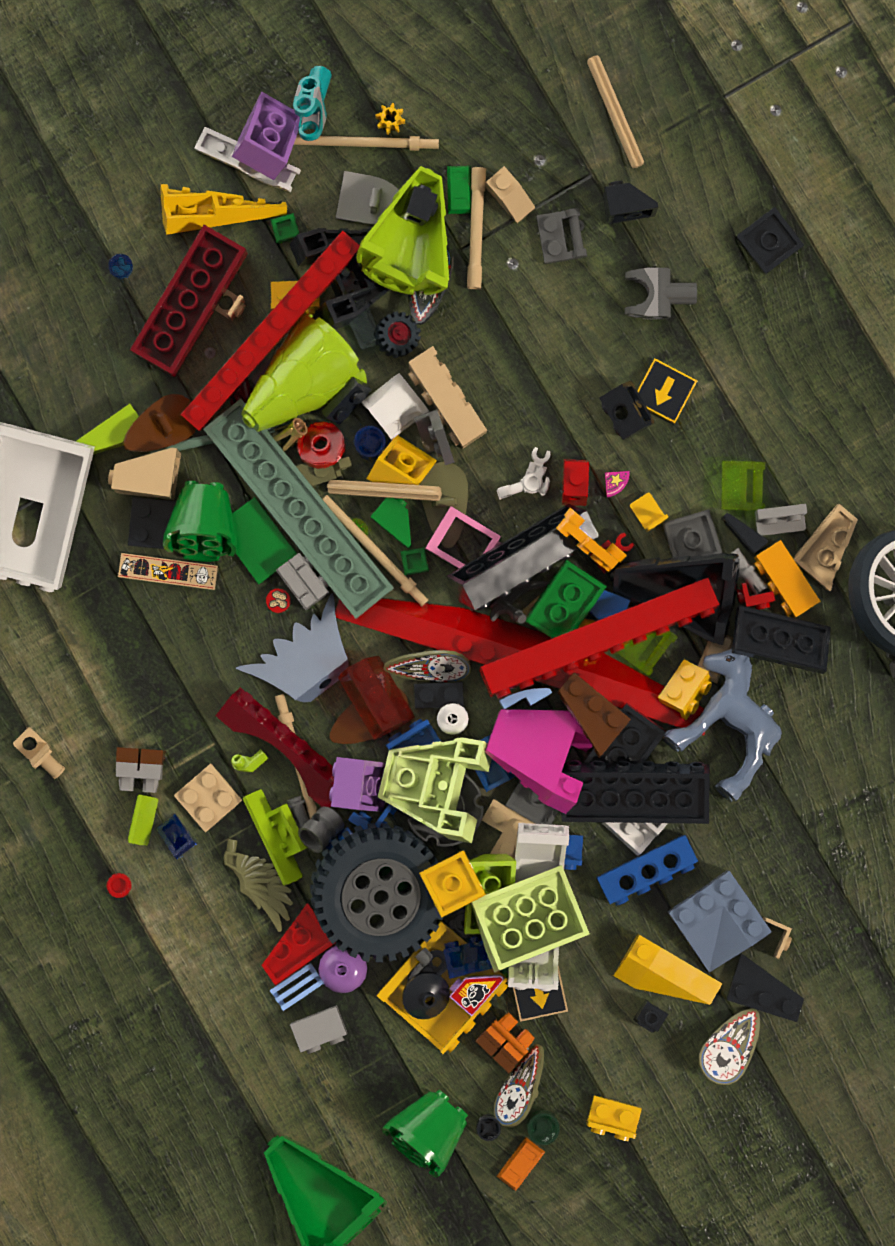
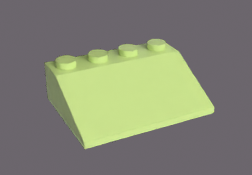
(528, 918)

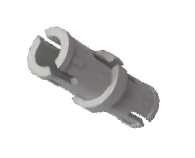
(749, 574)

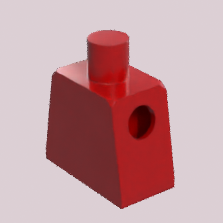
(575, 482)

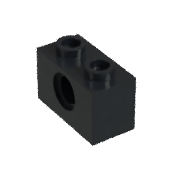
(638, 414)

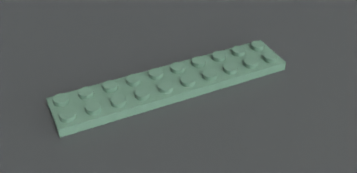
(299, 511)

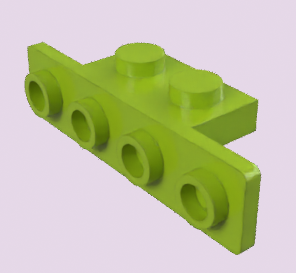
(278, 834)

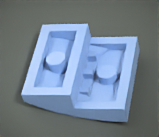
(531, 696)

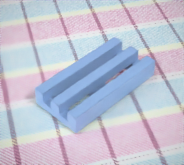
(279, 998)

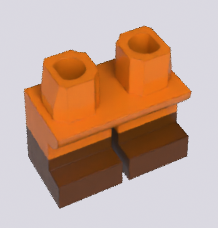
(513, 1049)

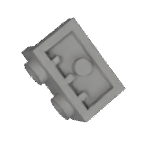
(781, 519)

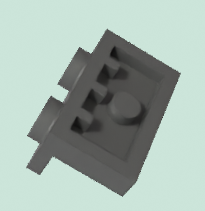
(434, 436)

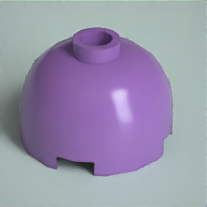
(331, 973)

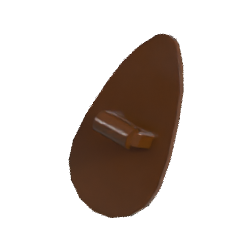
(160, 425)
(350, 727)

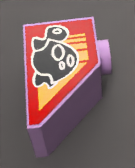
(474, 991)

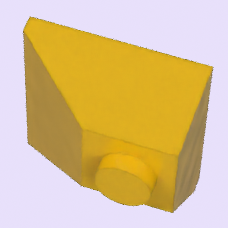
(401, 464)

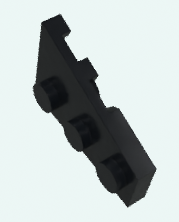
(762, 991)

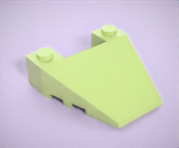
(429, 781)

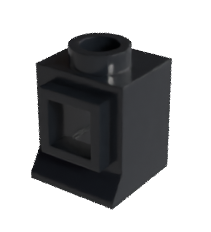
(650, 1016)

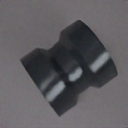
(488, 1127)

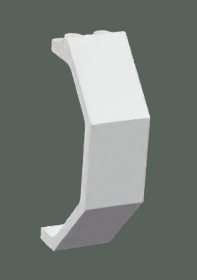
(538, 850)

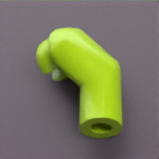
(248, 764)

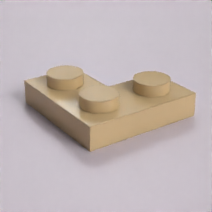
(507, 822)

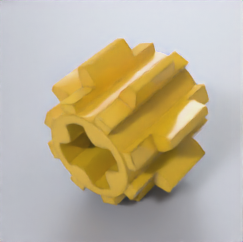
(391, 111)

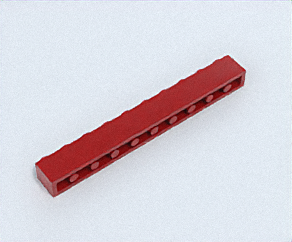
(271, 331)
(599, 637)

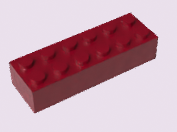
(189, 301)

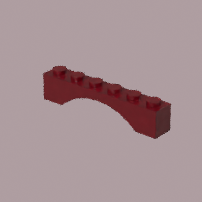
(248, 716)

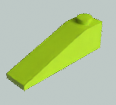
(112, 431)

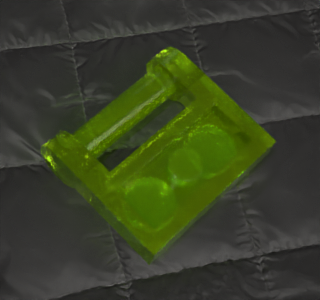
(734, 485)
(633, 652)

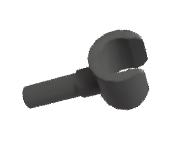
(424, 958)

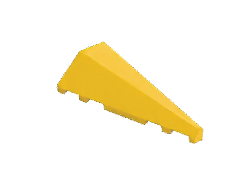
(190, 211)

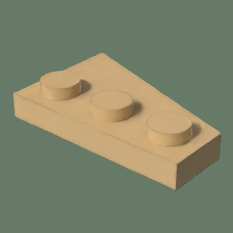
(824, 549)

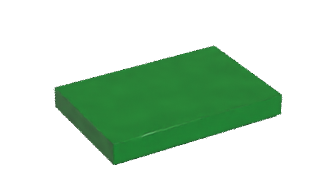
(259, 541)
(565, 601)

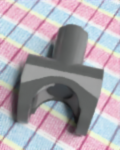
(660, 293)

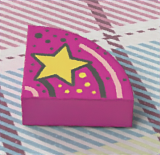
(615, 482)

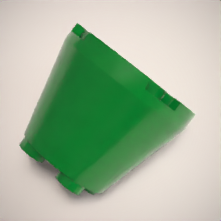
(201, 523)
(427, 1131)

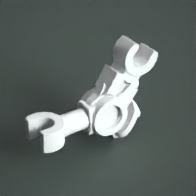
(532, 481)

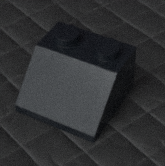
(627, 203)

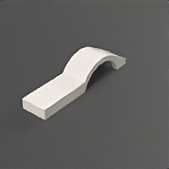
(222, 147)

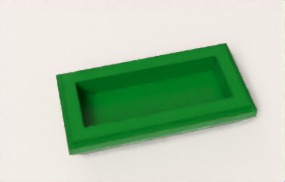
(459, 189)

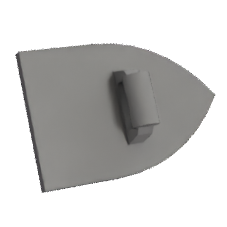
(364, 198)

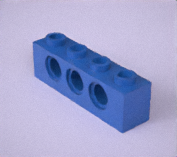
(678, 847)

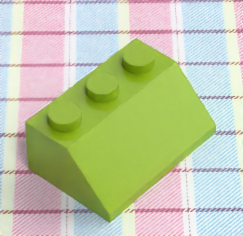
(494, 873)

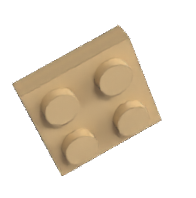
(208, 797)

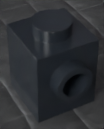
(420, 205)

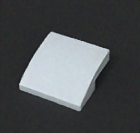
(635, 835)

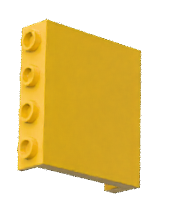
(453, 1020)

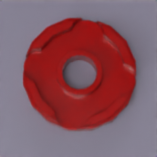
(321, 457)

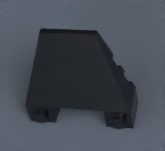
(348, 285)

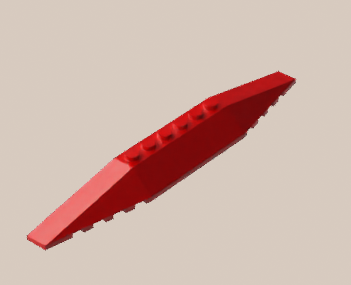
(489, 641)

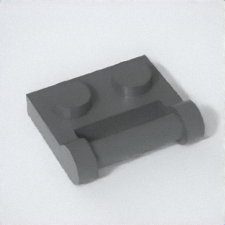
(553, 237)

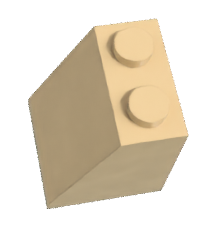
(148, 475)

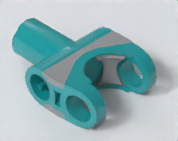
(310, 99)

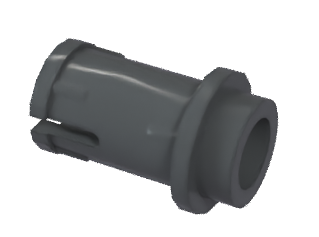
(298, 810)

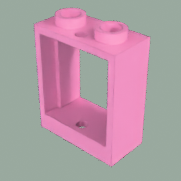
(443, 528)

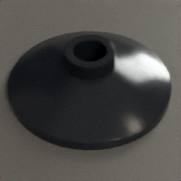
(422, 987)

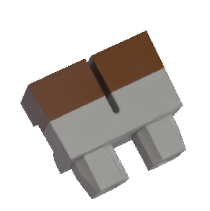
(150, 768)

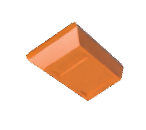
(520, 1164)

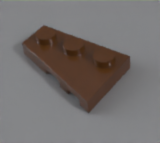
(593, 712)

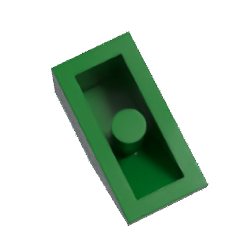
(394, 519)

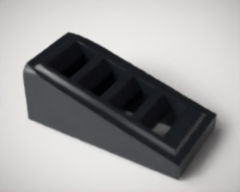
(747, 537)

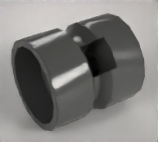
(319, 830)

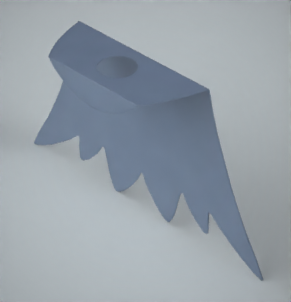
(309, 662)

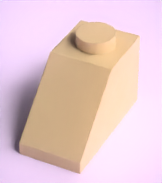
(510, 194)

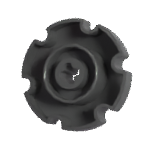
(466, 803)

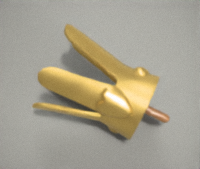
(296, 429)

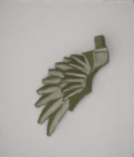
(259, 883)

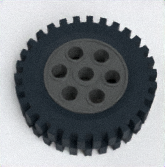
(365, 855)

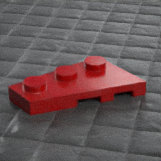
(297, 947)

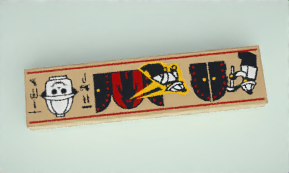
(168, 571)

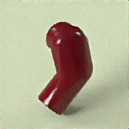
(242, 392)

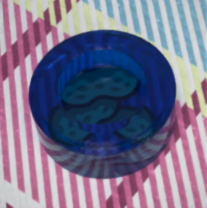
(121, 266)

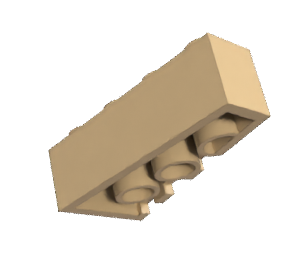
(446, 398)

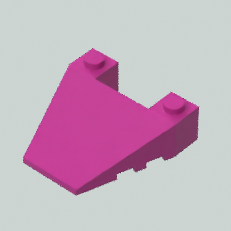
(535, 750)

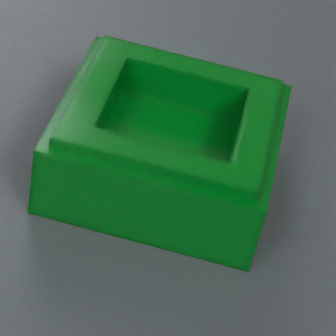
(284, 228)
(414, 561)

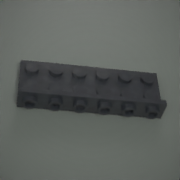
(640, 792)

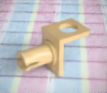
(40, 754)

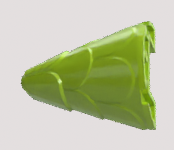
(404, 253)
(302, 374)

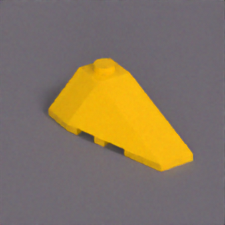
(661, 972)

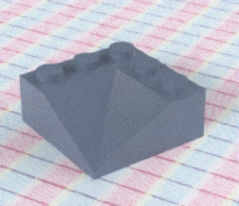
(719, 921)

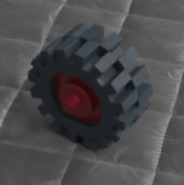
(397, 334)

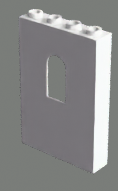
(47, 472)

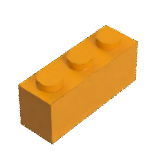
(786, 580)

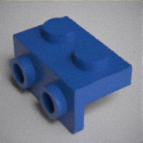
(420, 734)

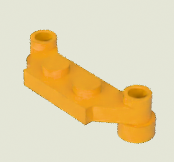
(606, 558)

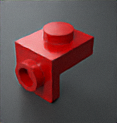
(760, 601)

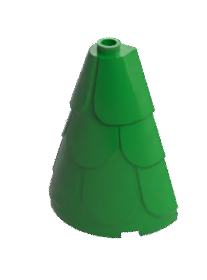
(320, 1197)

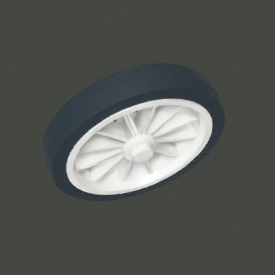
(862, 591)

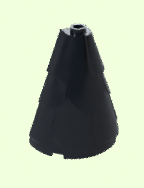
(655, 577)

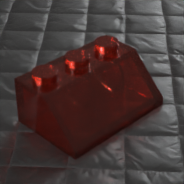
(375, 696)

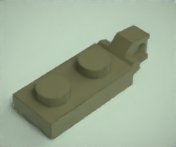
(324, 475)

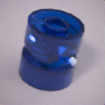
(370, 442)

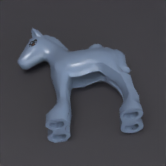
(737, 712)

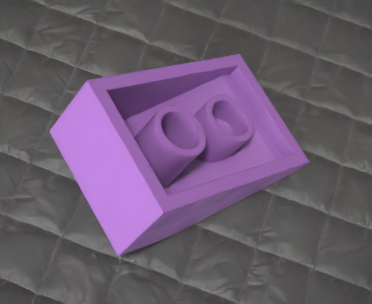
(267, 136)
(357, 784)

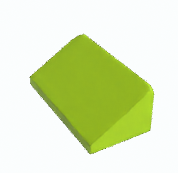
(142, 820)

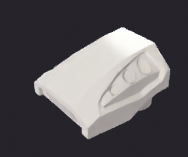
(395, 406)

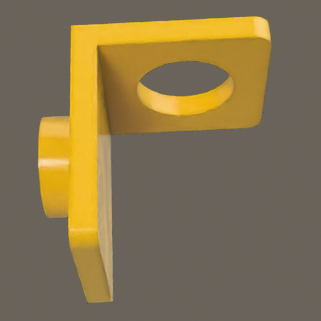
(648, 512)

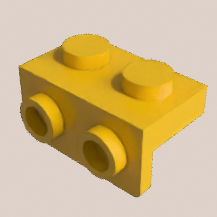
(686, 689)

